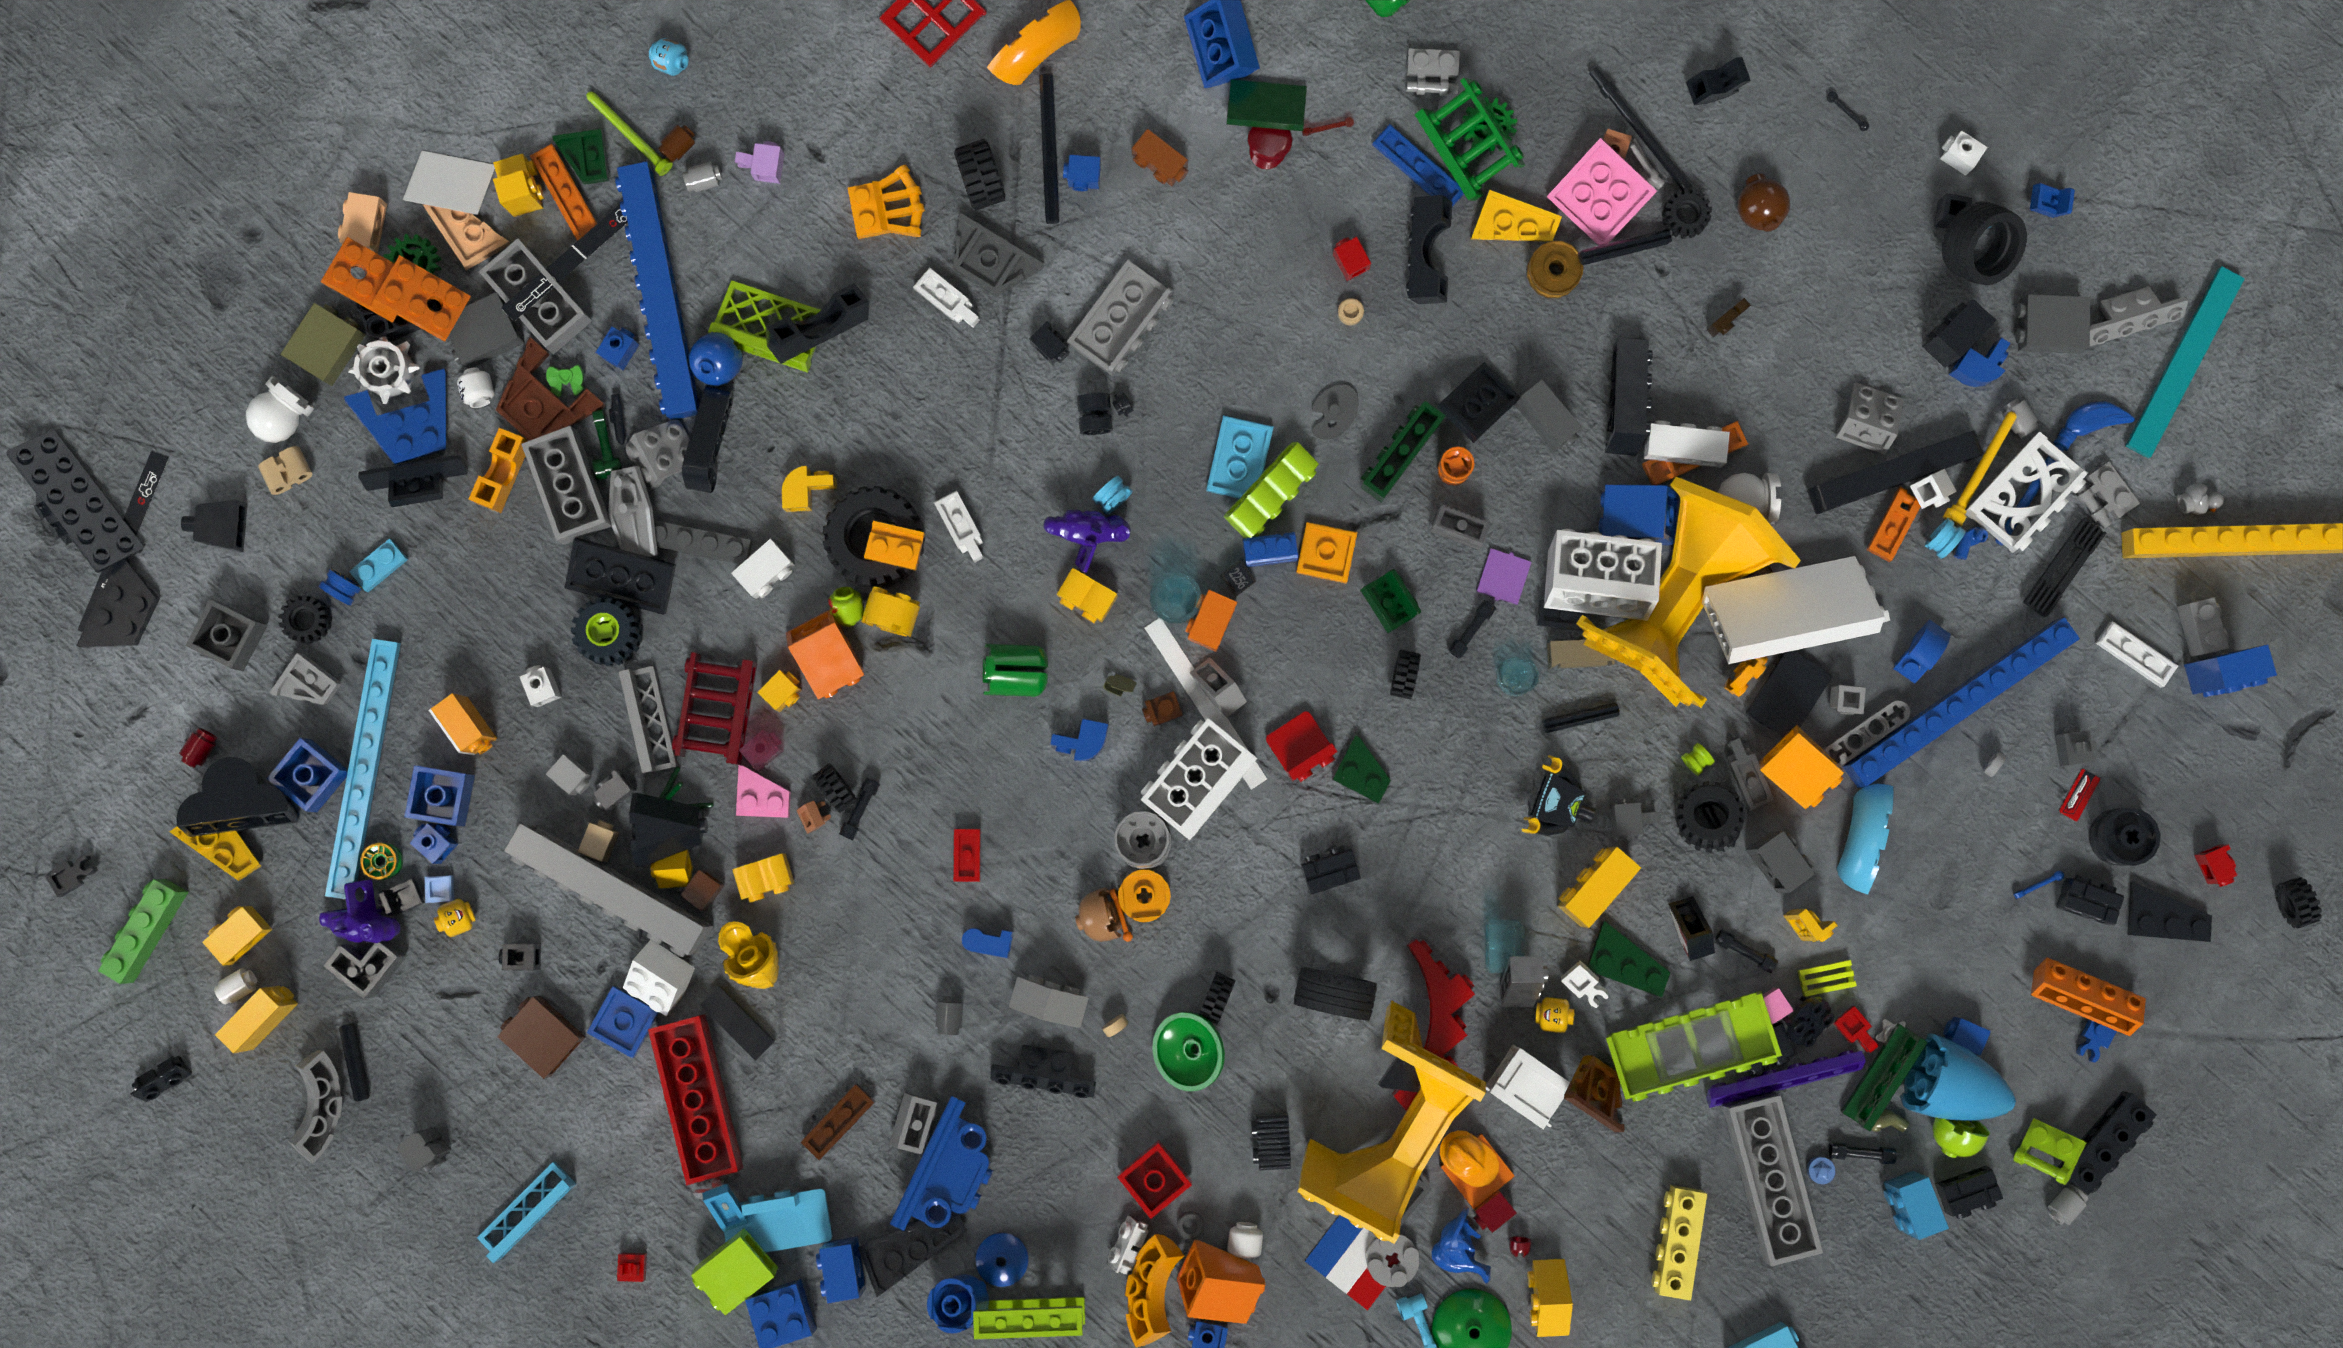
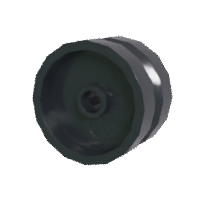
(2124, 837)

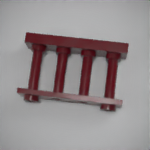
(740, 699)

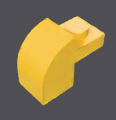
(798, 487)

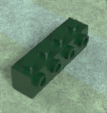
(1402, 452)

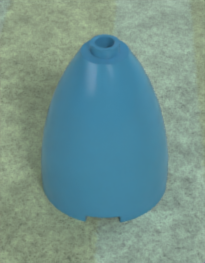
(1955, 1084)

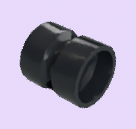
(1094, 404)

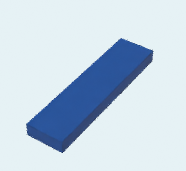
(1417, 165)

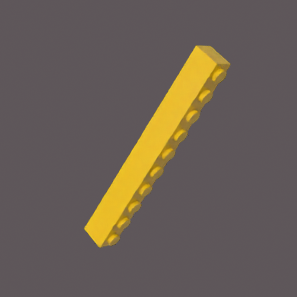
(2232, 540)

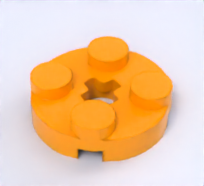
(1743, 673)
(1132, 886)

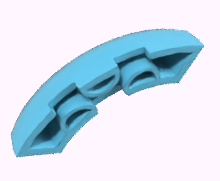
(1866, 836)

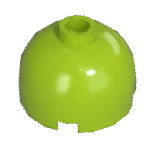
(1960, 1137)

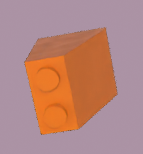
(824, 655)
(1219, 1284)

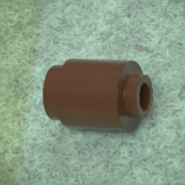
(677, 143)

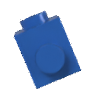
(2051, 201)

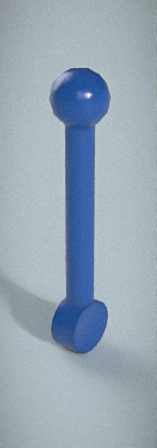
(2058, 875)

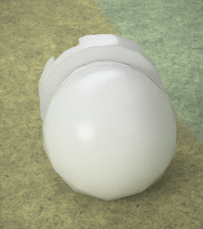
(276, 413)
(1755, 492)

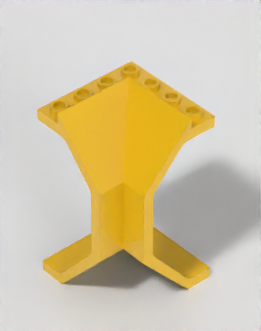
(1713, 545)
(1377, 1181)

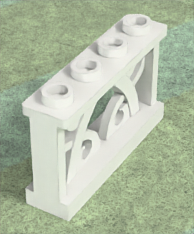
(2028, 457)

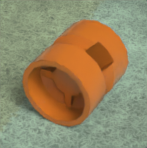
(1455, 466)

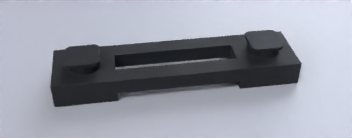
(2086, 538)

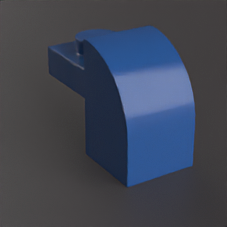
(1978, 370)
(1924, 651)
(1089, 743)

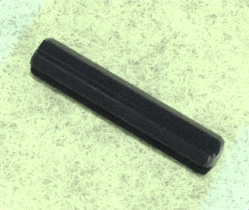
(1581, 717)
(354, 1062)

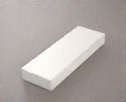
(2136, 654)

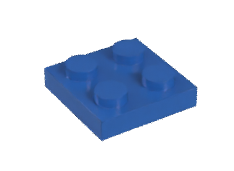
(623, 1022)

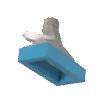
(722, 1204)

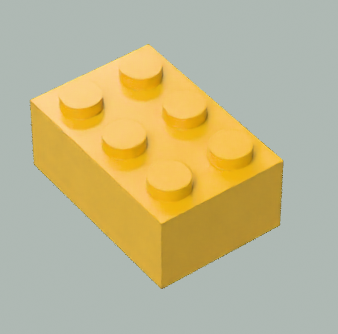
(1598, 886)

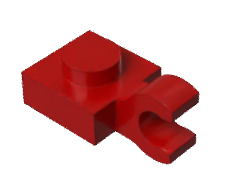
(1854, 1027)

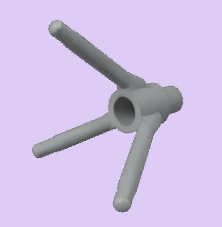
(1646, 171)

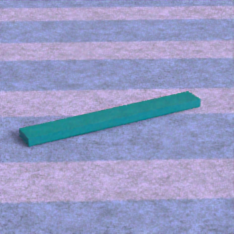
(2184, 362)

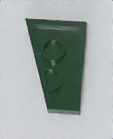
(1626, 963)

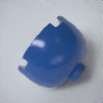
(715, 359)

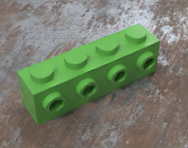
(142, 931)

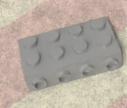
(1121, 318)

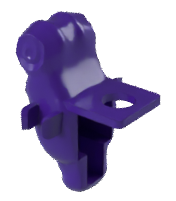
(1088, 530)
(360, 919)

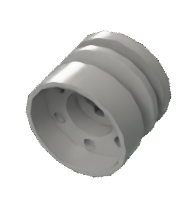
(1141, 825)

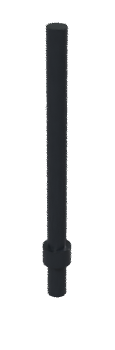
(1609, 91)

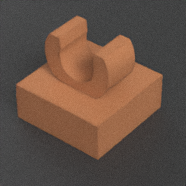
(811, 816)

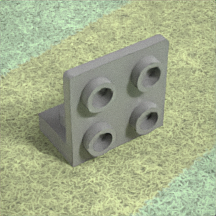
(1871, 419)

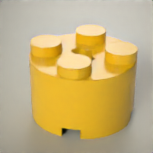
(891, 612)

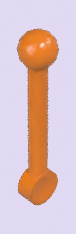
(1127, 936)

